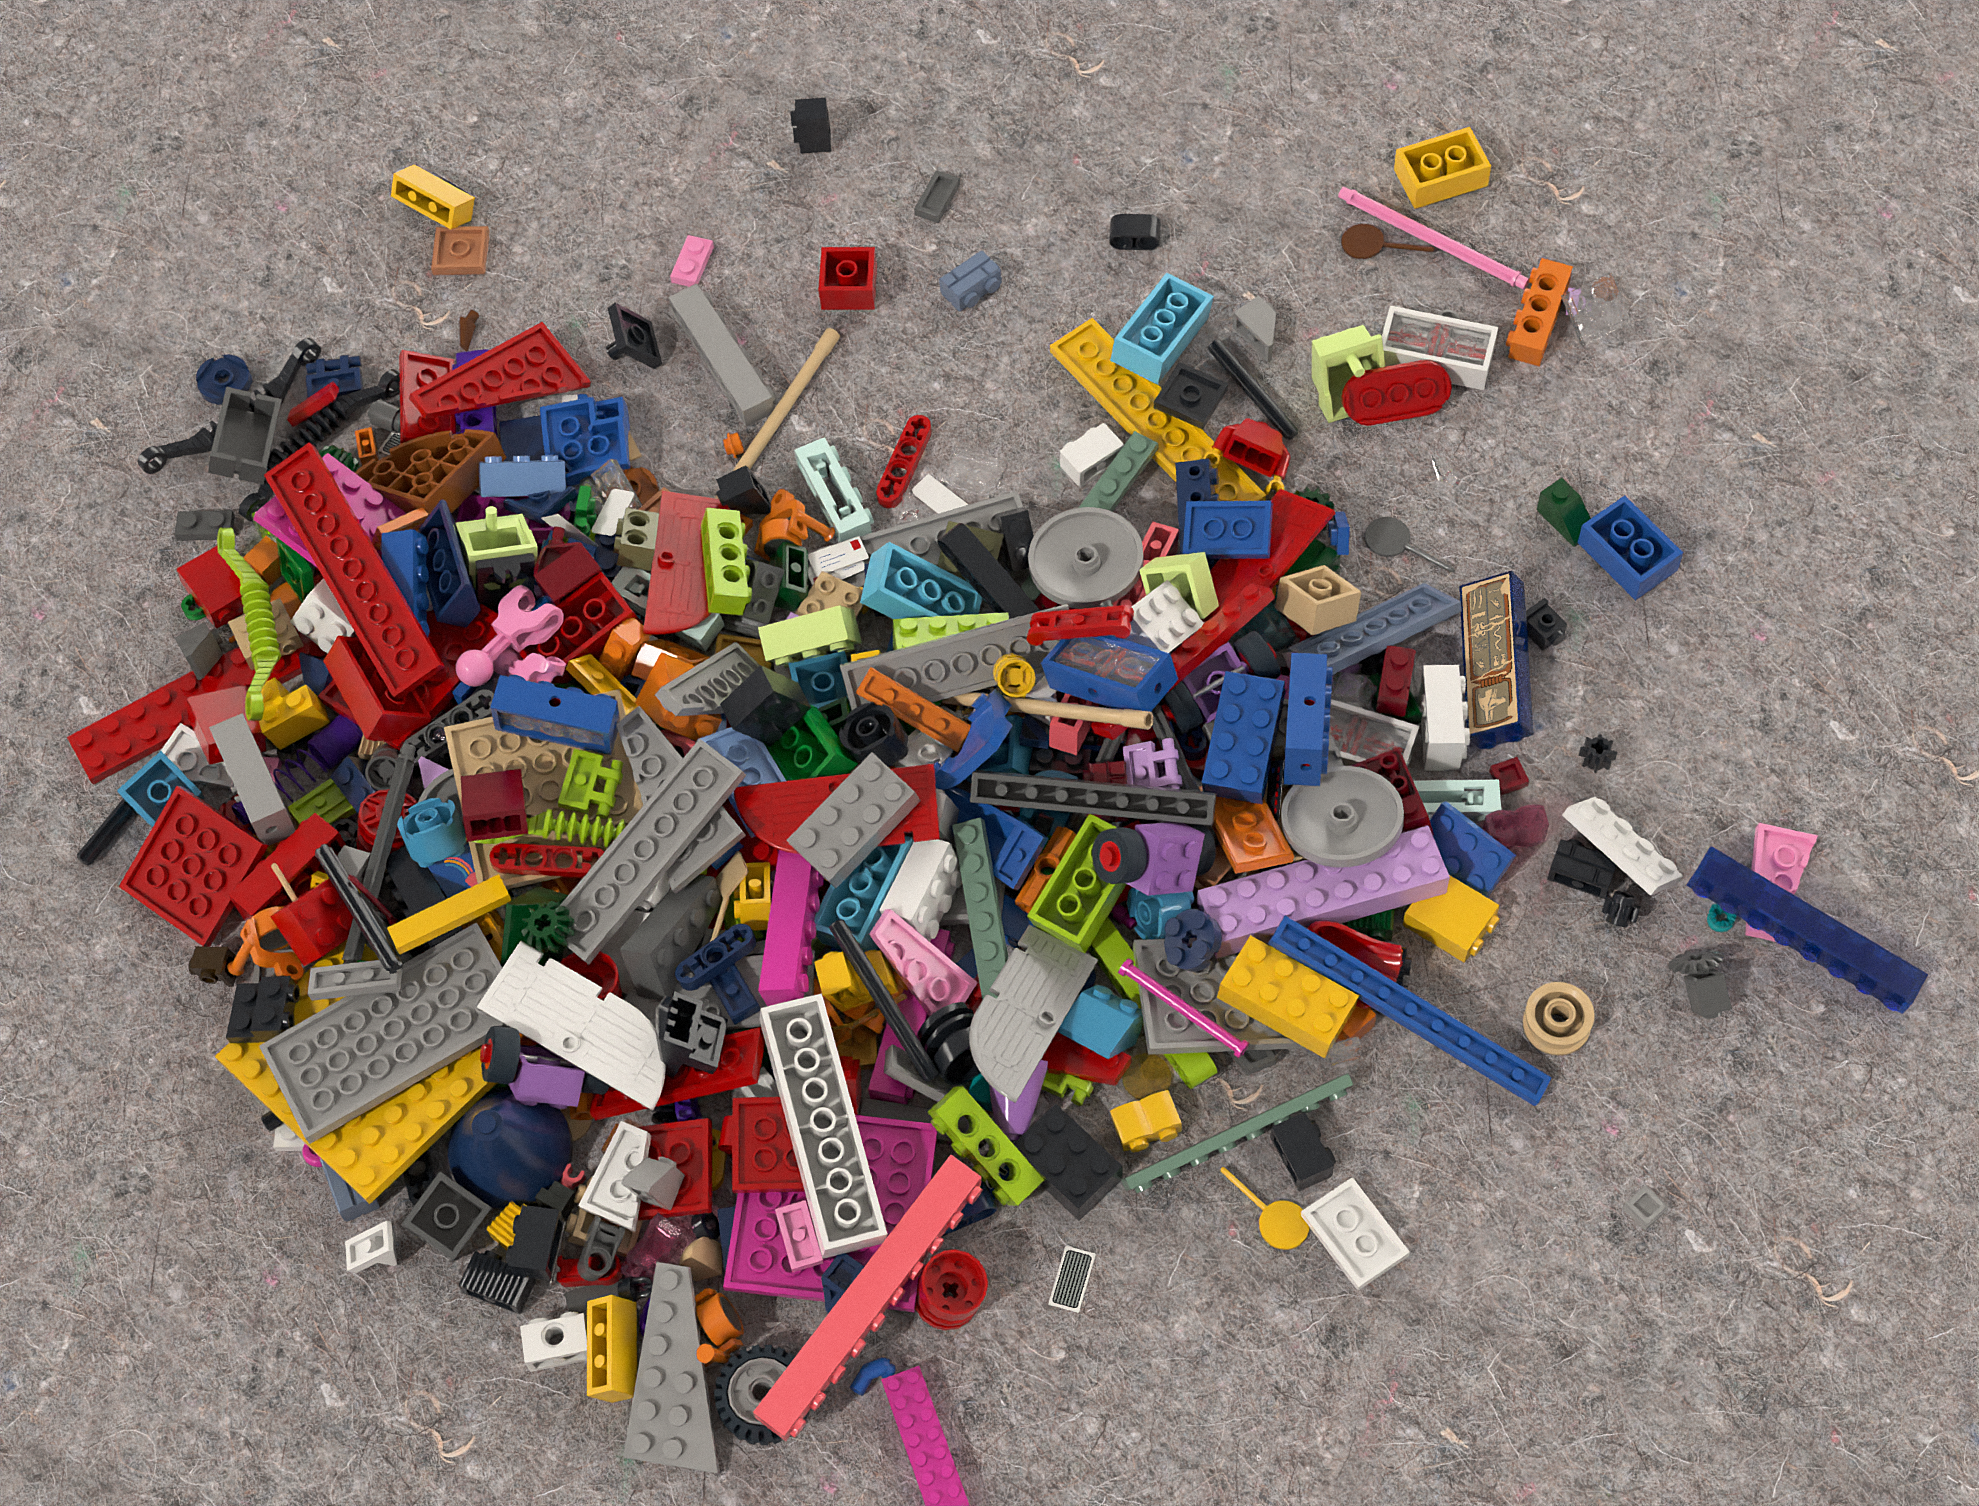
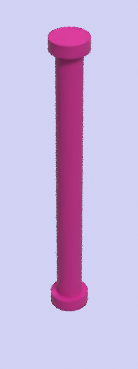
(1184, 1008)

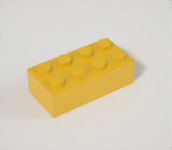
(1287, 996)

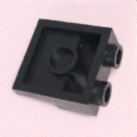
(262, 1009)

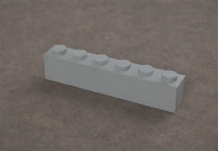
(722, 354)

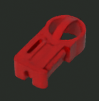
(570, 1277)

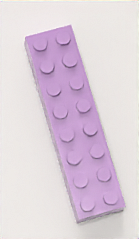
(1320, 892)

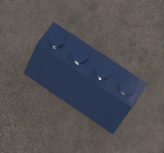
(449, 579)

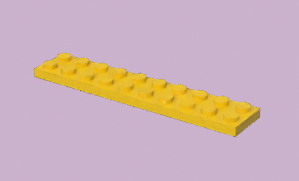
(1131, 402)

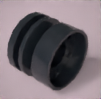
(947, 1043)

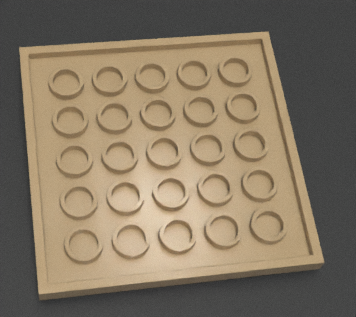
(481, 749)

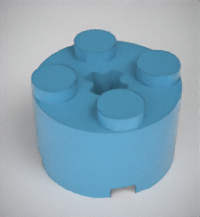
(432, 831)
(1155, 910)

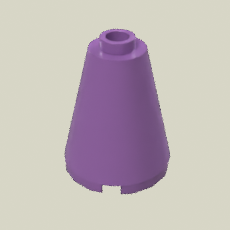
(1016, 1117)

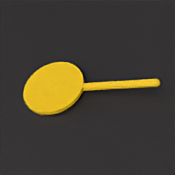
(1279, 1221)

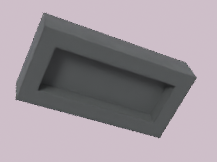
(937, 196)

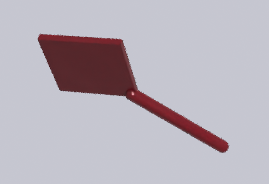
(372, 898)

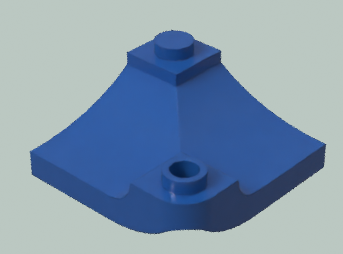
(586, 435)
(984, 738)

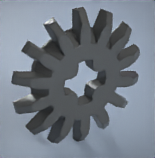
(1696, 961)

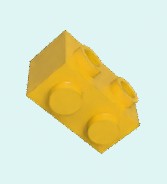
(754, 897)

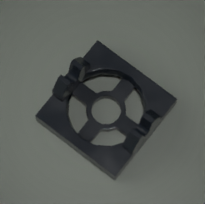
(517, 566)

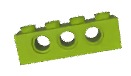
(725, 561)
(1022, 1176)

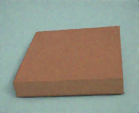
(460, 250)

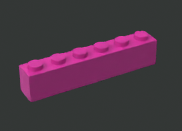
(790, 930)
(881, 1085)

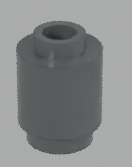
(385, 415)

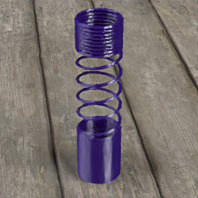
(327, 750)

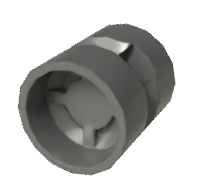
(380, 767)

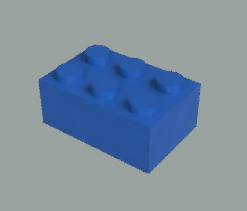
(1630, 547)

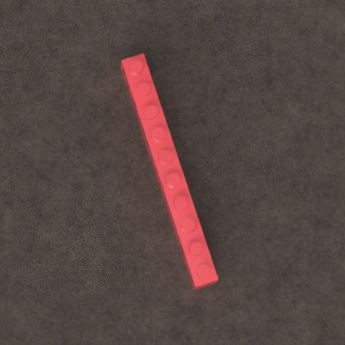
(1068, 733)
(868, 1298)

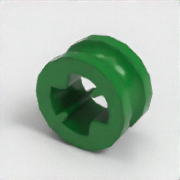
(192, 615)

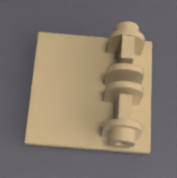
(831, 592)

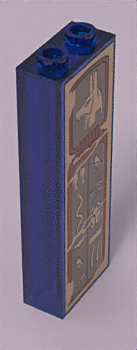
(1496, 660)

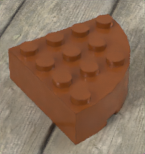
(432, 469)

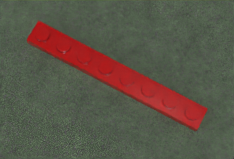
(1207, 640)

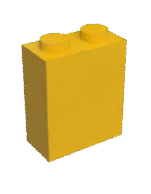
(1454, 919)

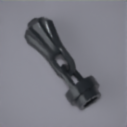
(630, 1288)

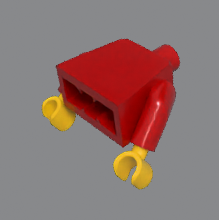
(1254, 447)

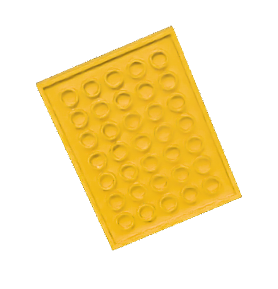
(388, 1137)

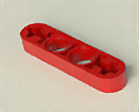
(907, 462)
(548, 865)

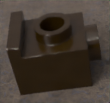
(212, 964)

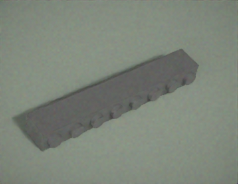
(1093, 797)

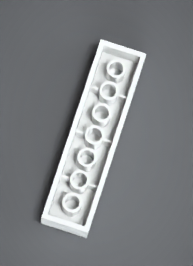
(822, 1126)

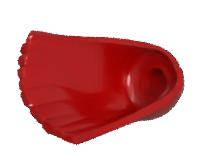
(1379, 955)

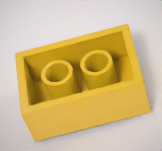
(1442, 167)

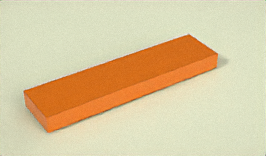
(914, 709)

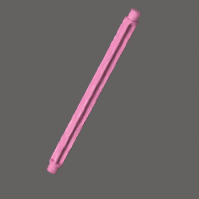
(1434, 238)

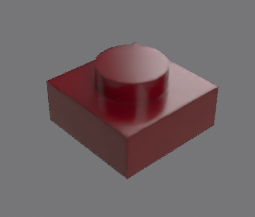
(1510, 775)

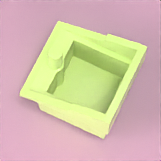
(1337, 360)
(494, 539)

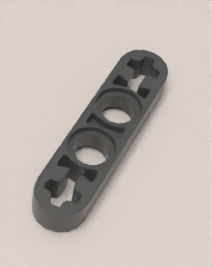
(449, 719)

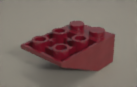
(1394, 769)

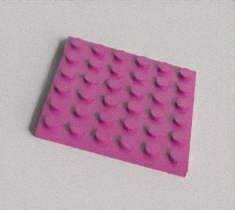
(900, 1166)

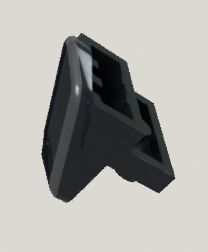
(688, 1034)

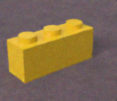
(432, 197)
(611, 1348)

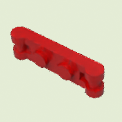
(1080, 623)

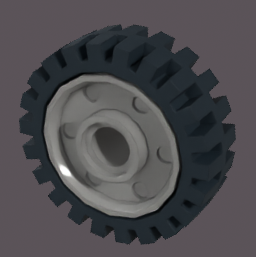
(740, 1384)

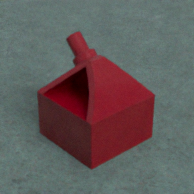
(563, 568)

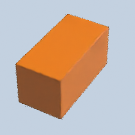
(366, 445)

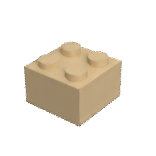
(1318, 599)

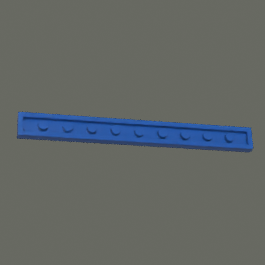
(1411, 1011)

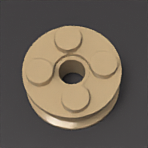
(1554, 1036)

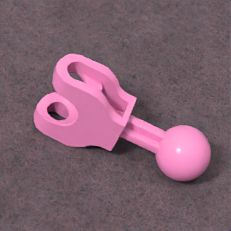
(515, 628)
(533, 668)

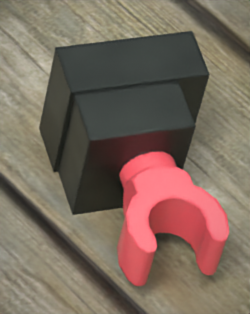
(561, 1195)

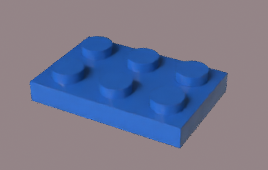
(1228, 529)
(1468, 850)

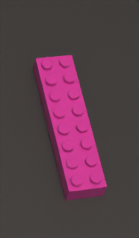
(924, 1439)

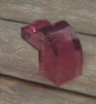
(657, 1245)

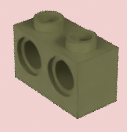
(637, 538)

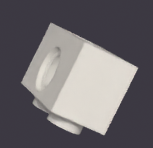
(539, 1331)

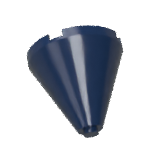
(509, 1149)

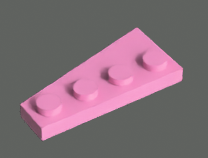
(1781, 858)
(922, 967)

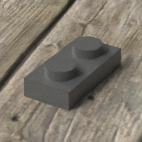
(202, 524)

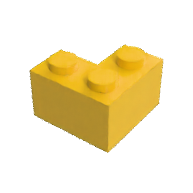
(290, 715)
(843, 985)

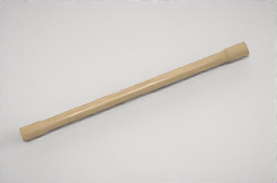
(820, 351)
(1126, 717)

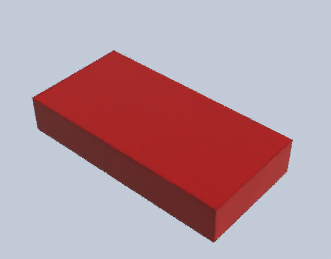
(313, 404)

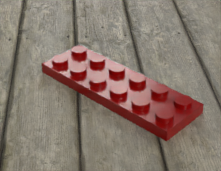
(737, 1068)

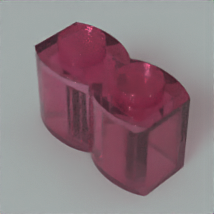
(1519, 828)

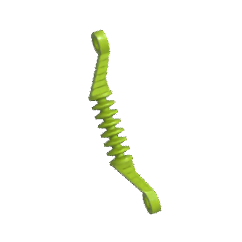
(258, 620)
(543, 824)

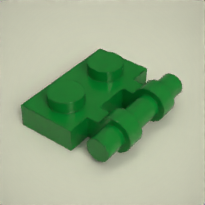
(585, 511)

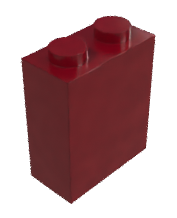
(494, 805)

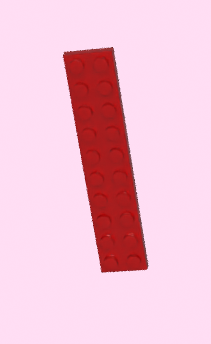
(354, 571)
(151, 720)

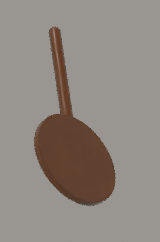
(1366, 241)

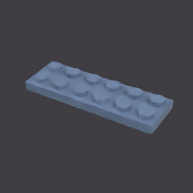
(1381, 627)

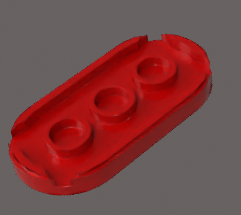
(1396, 392)

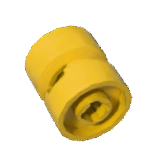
(1014, 675)

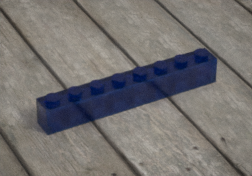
(1807, 930)

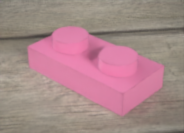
(692, 261)
(799, 1236)

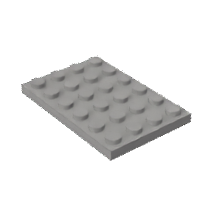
(1172, 1032)

